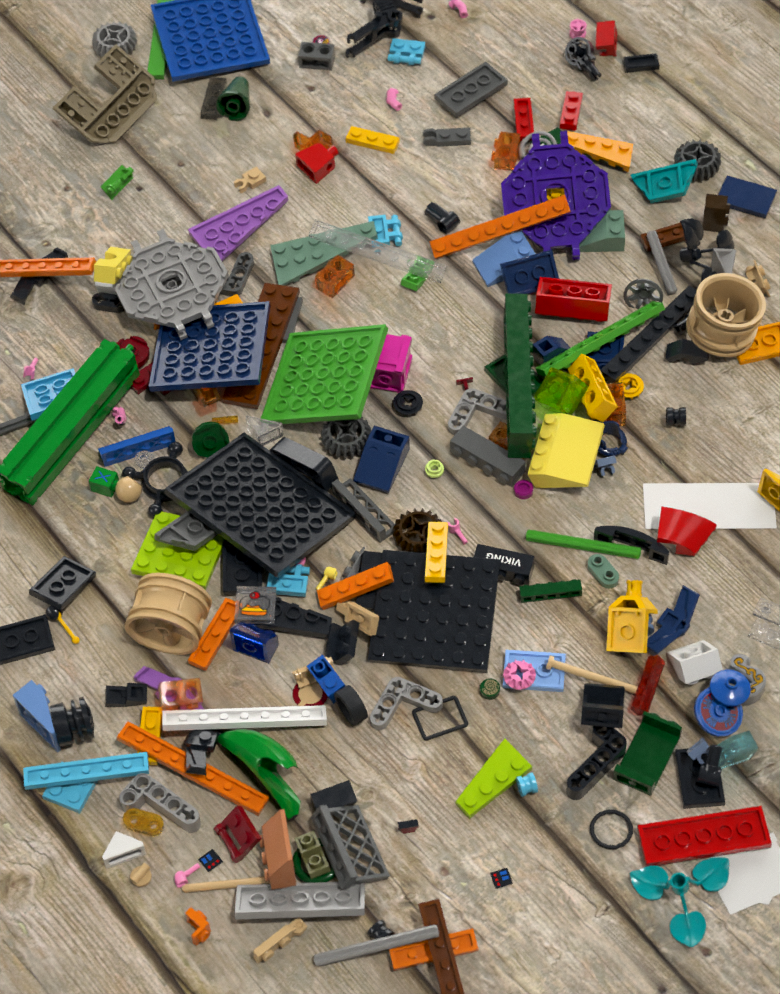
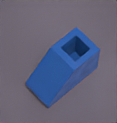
(326, 676)

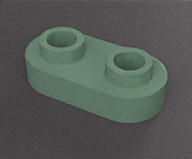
(603, 569)

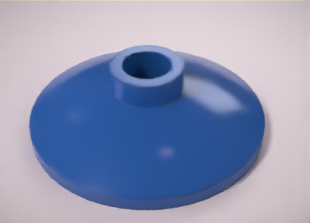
(728, 694)

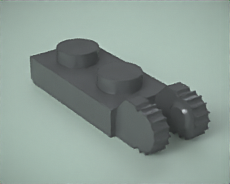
(447, 137)

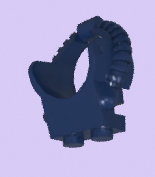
(613, 428)

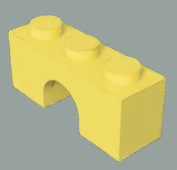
(112, 267)

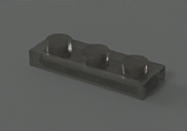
(214, 89)

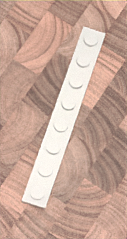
(244, 718)

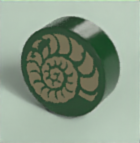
(490, 689)

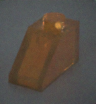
(207, 396)

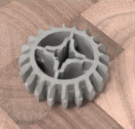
(113, 34)

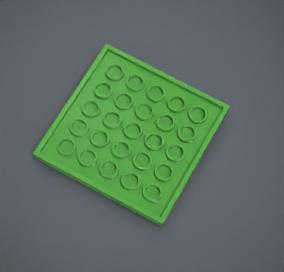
(325, 375)

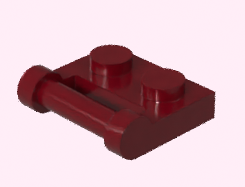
(243, 831)

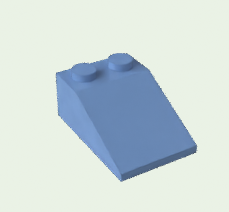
(506, 249)
(35, 709)

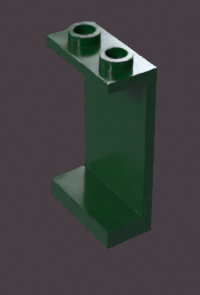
(648, 753)

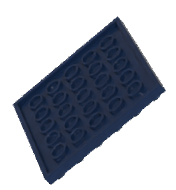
(214, 356)

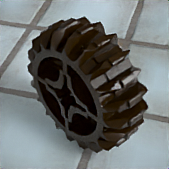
(413, 540)

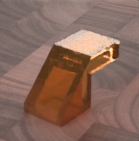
(302, 142)

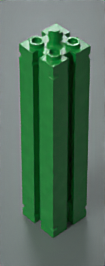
(68, 421)

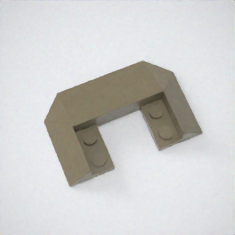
(122, 110)

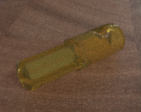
(227, 419)

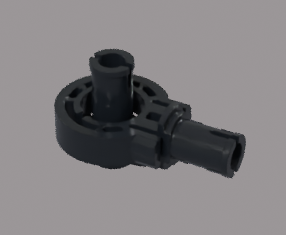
(584, 55)

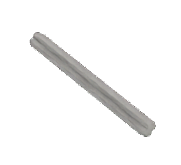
(376, 945)

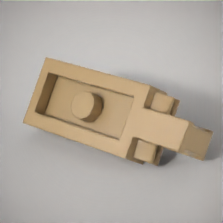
(353, 611)
(279, 939)

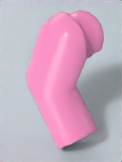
(391, 99)

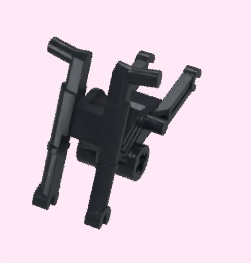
(385, 18)

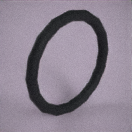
(608, 811)

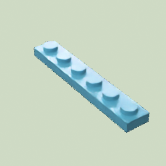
(85, 770)

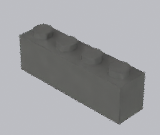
(487, 456)

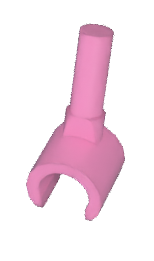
(30, 370)
(456, 529)
(180, 876)

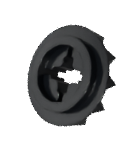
(410, 397)

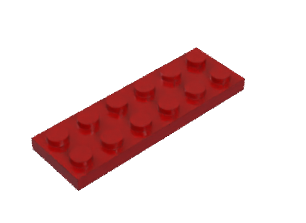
(704, 836)

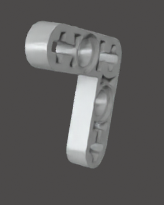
(472, 405)
(403, 694)

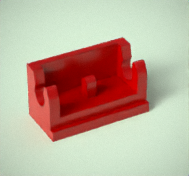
(606, 38)

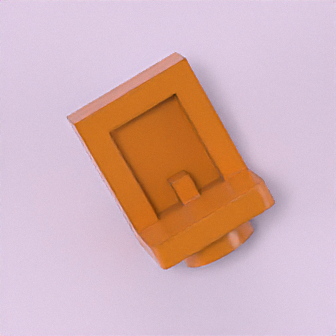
(199, 922)

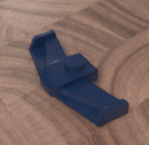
(673, 623)

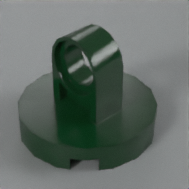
(209, 438)

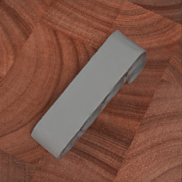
(162, 805)

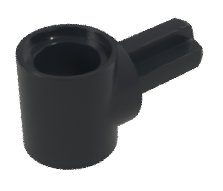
(710, 771)

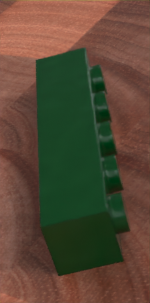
(550, 591)

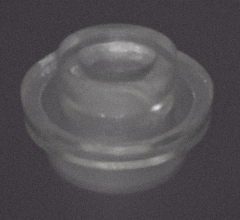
(142, 463)

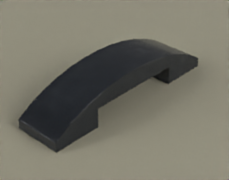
(634, 538)

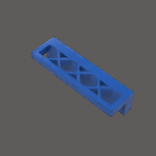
(129, 448)

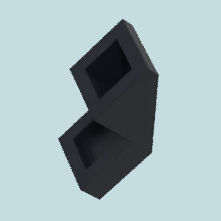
(685, 349)

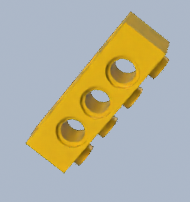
(598, 397)

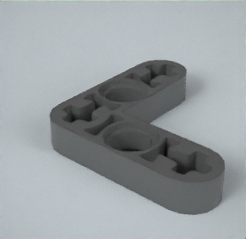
(241, 281)

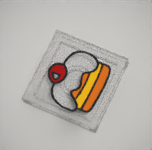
(255, 605)

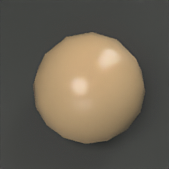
(128, 489)

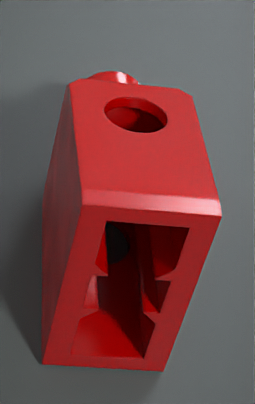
(316, 161)

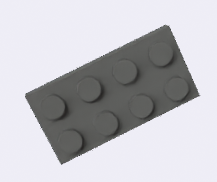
(471, 89)

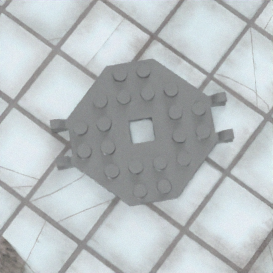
(148, 300)

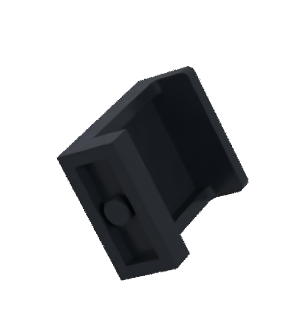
(603, 705)

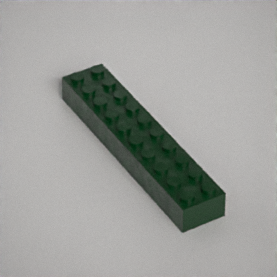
(519, 376)

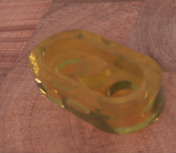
(145, 821)

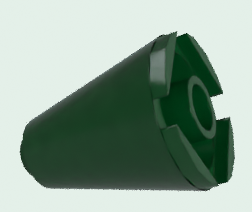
(235, 100)

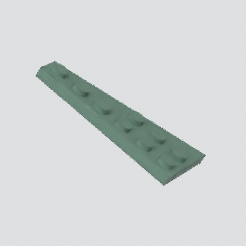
(309, 255)

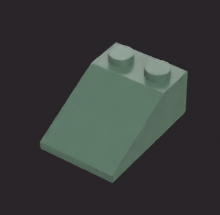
(607, 235)

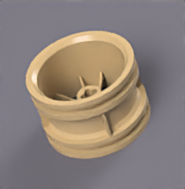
(724, 332)
(168, 613)

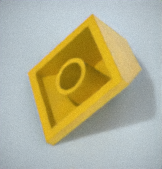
(770, 487)

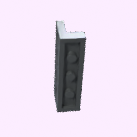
(363, 513)

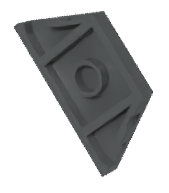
(186, 533)

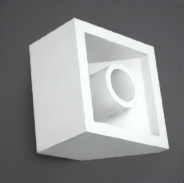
(695, 662)

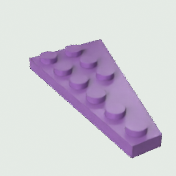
(235, 225)

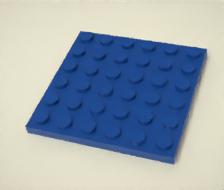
(209, 36)

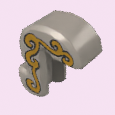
(754, 675)

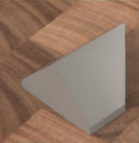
(723, 260)

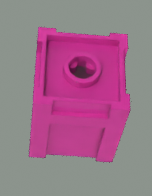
(393, 364)

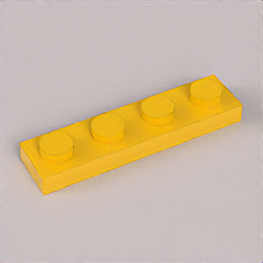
(436, 552)

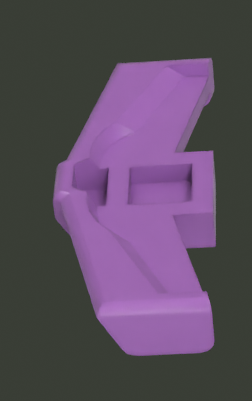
(153, 678)

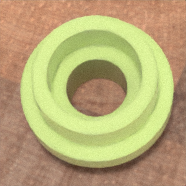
(434, 464)

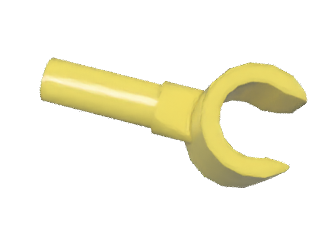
(330, 573)

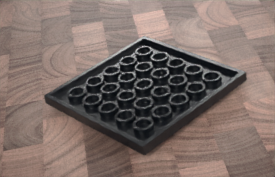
(436, 622)

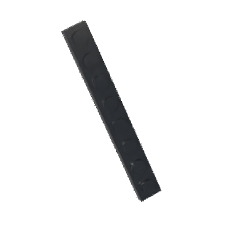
(649, 336)

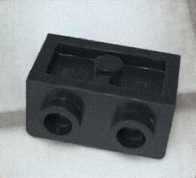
(342, 641)

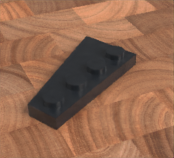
(298, 620)

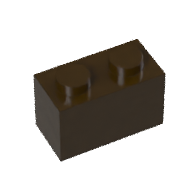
(715, 213)

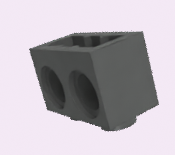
(316, 56)

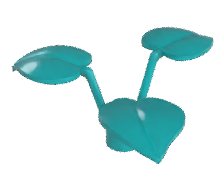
(652, 880)

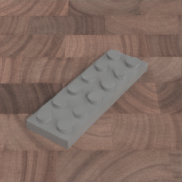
(302, 900)

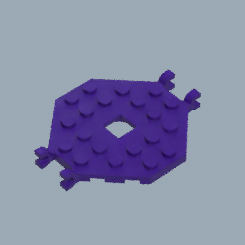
(556, 168)

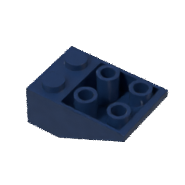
(382, 459)

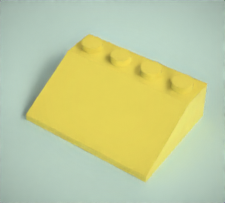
(565, 451)

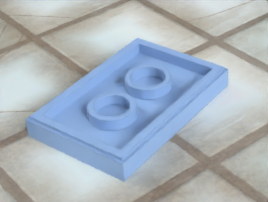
(545, 679)

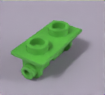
(117, 181)

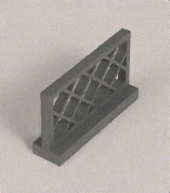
(336, 846)

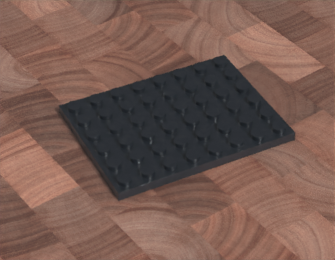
(260, 504)

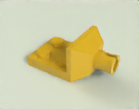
(629, 620)

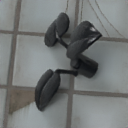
(693, 234)

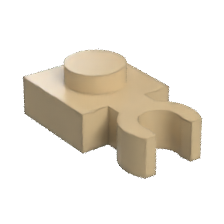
(251, 179)

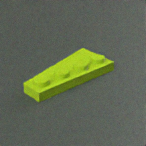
(493, 779)

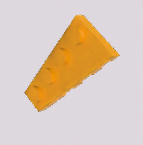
(598, 148)

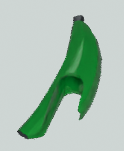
(260, 749)

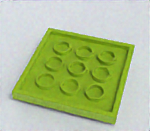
(170, 559)

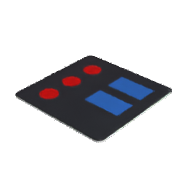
(210, 860)
(501, 878)

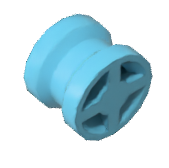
(526, 784)

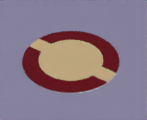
(310, 695)

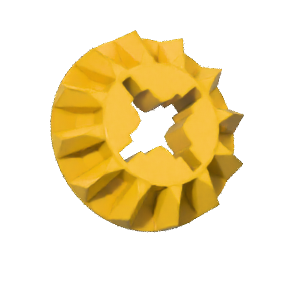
(636, 382)

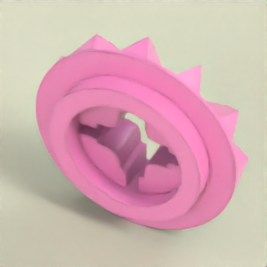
(515, 681)

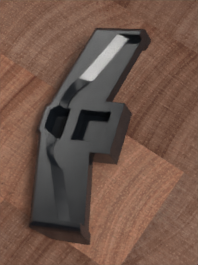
(26, 284)
(197, 744)

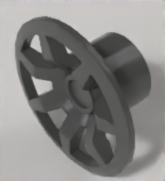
(643, 292)

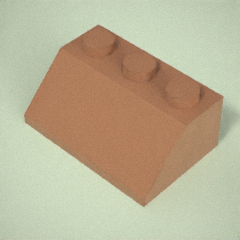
(277, 852)

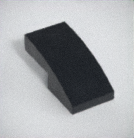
(122, 696)

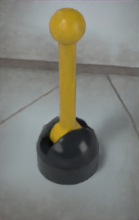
(55, 614)

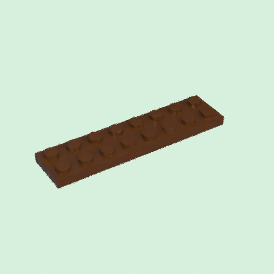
(282, 303)

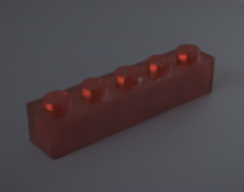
(647, 684)

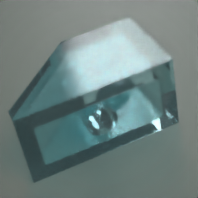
(737, 749)

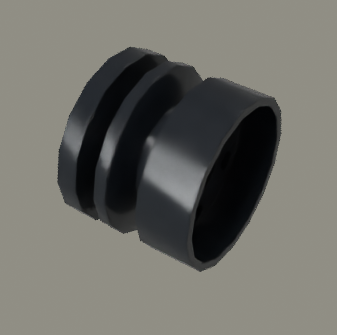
(72, 721)

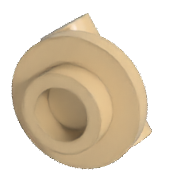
(141, 875)

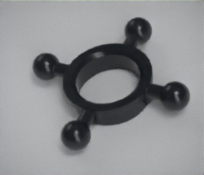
(174, 449)

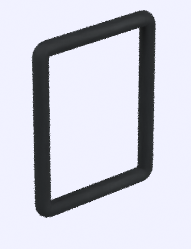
(445, 731)

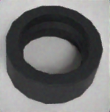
(351, 705)

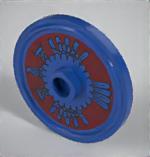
(715, 717)

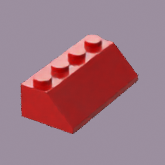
(573, 299)

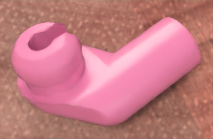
(461, 7)
(119, 414)

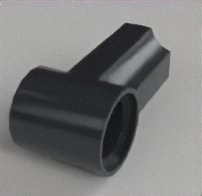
(445, 220)

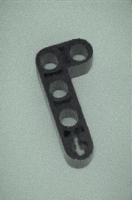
(307, 462)
(593, 763)

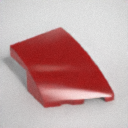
(684, 530)

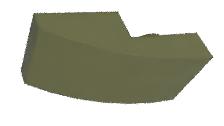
(312, 854)

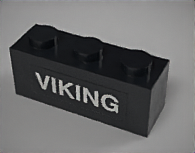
(513, 565)

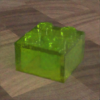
(560, 392)

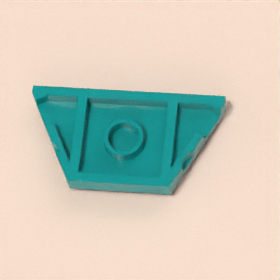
(666, 181)

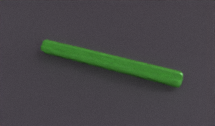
(583, 544)

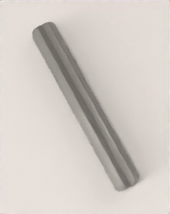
(661, 262)

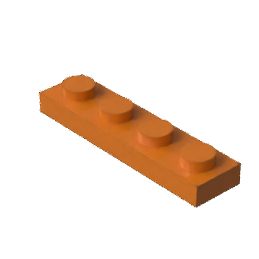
(355, 585)
(214, 635)
(419, 952)

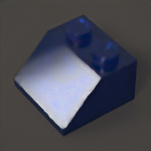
(254, 641)

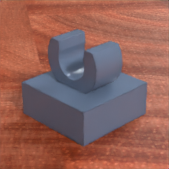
(605, 463)
(698, 749)

